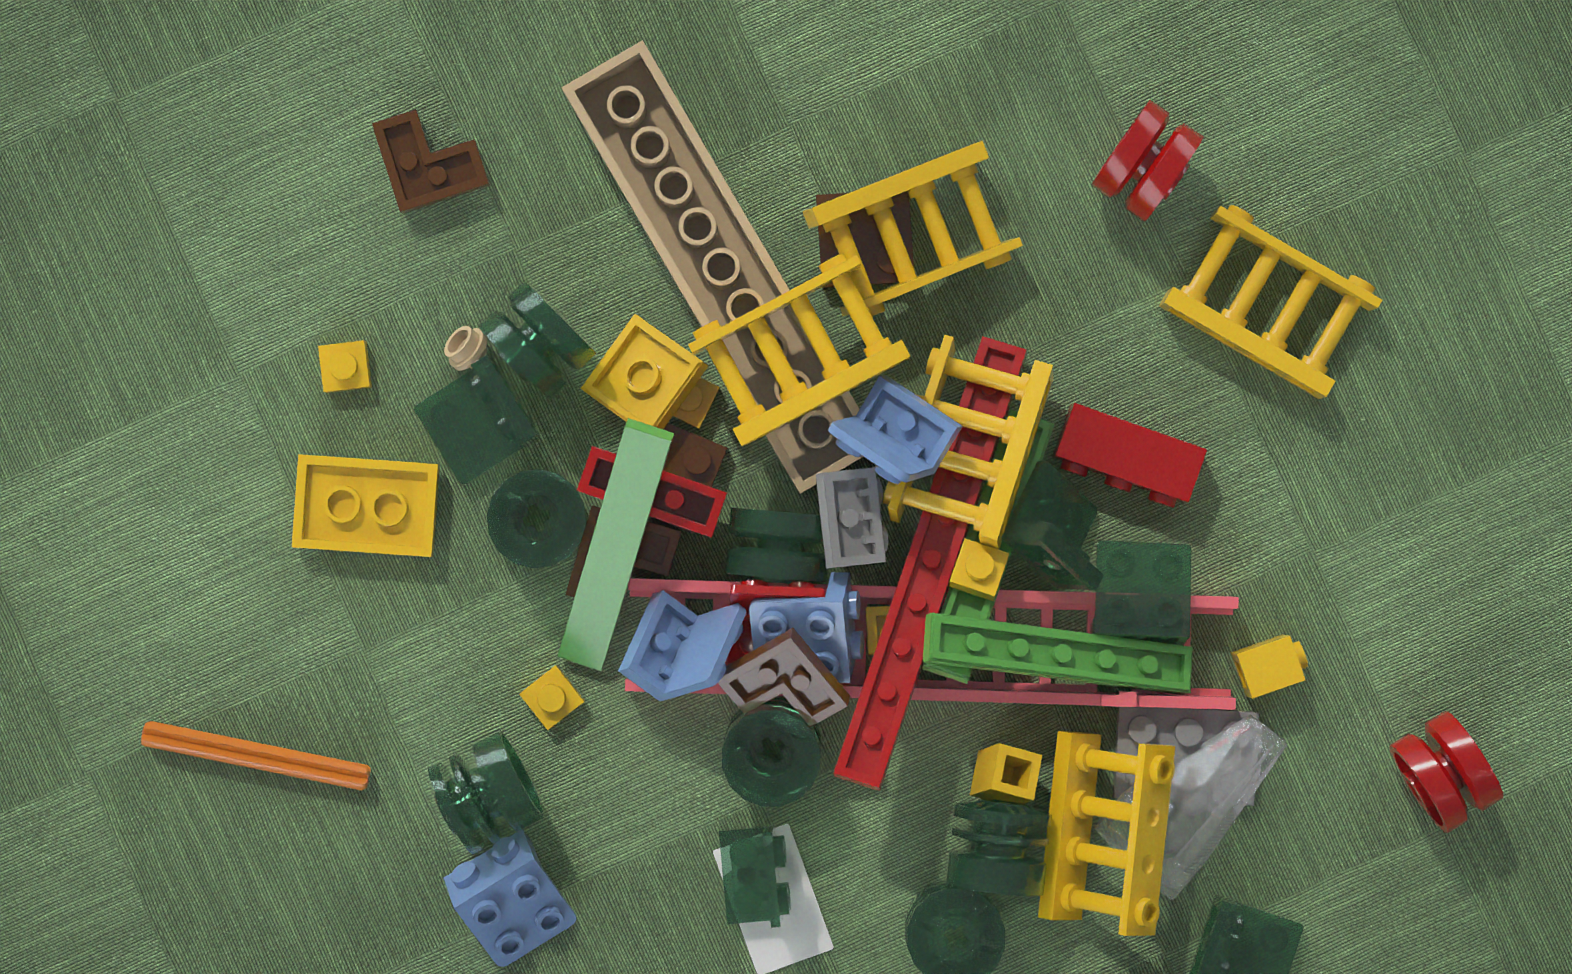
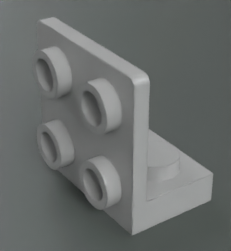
(851, 517)

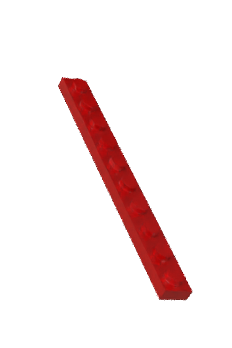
(922, 588)

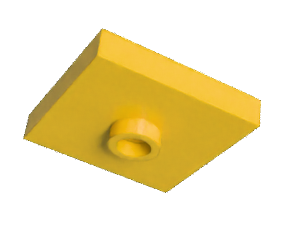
(644, 375)

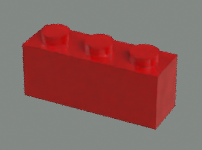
(1128, 455)
(676, 499)

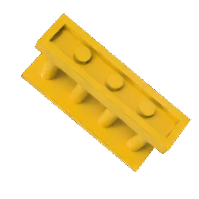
(919, 185)
(1269, 348)
(837, 374)
(1015, 431)
(1069, 836)

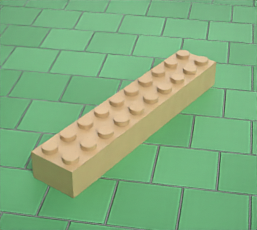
(705, 241)

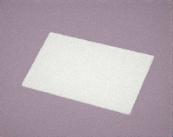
(801, 932)

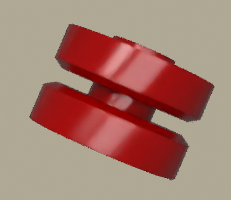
(1147, 161)
(1446, 771)

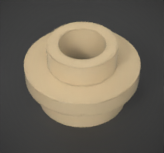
(465, 347)

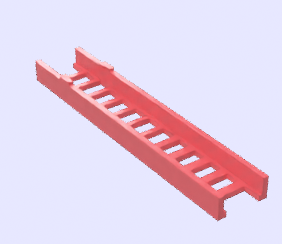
(981, 691)

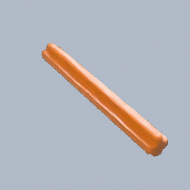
(255, 755)

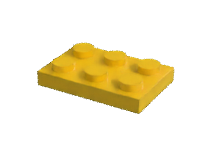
(365, 505)

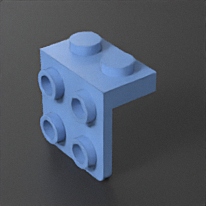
(897, 432)
(822, 622)
(678, 650)
(508, 899)

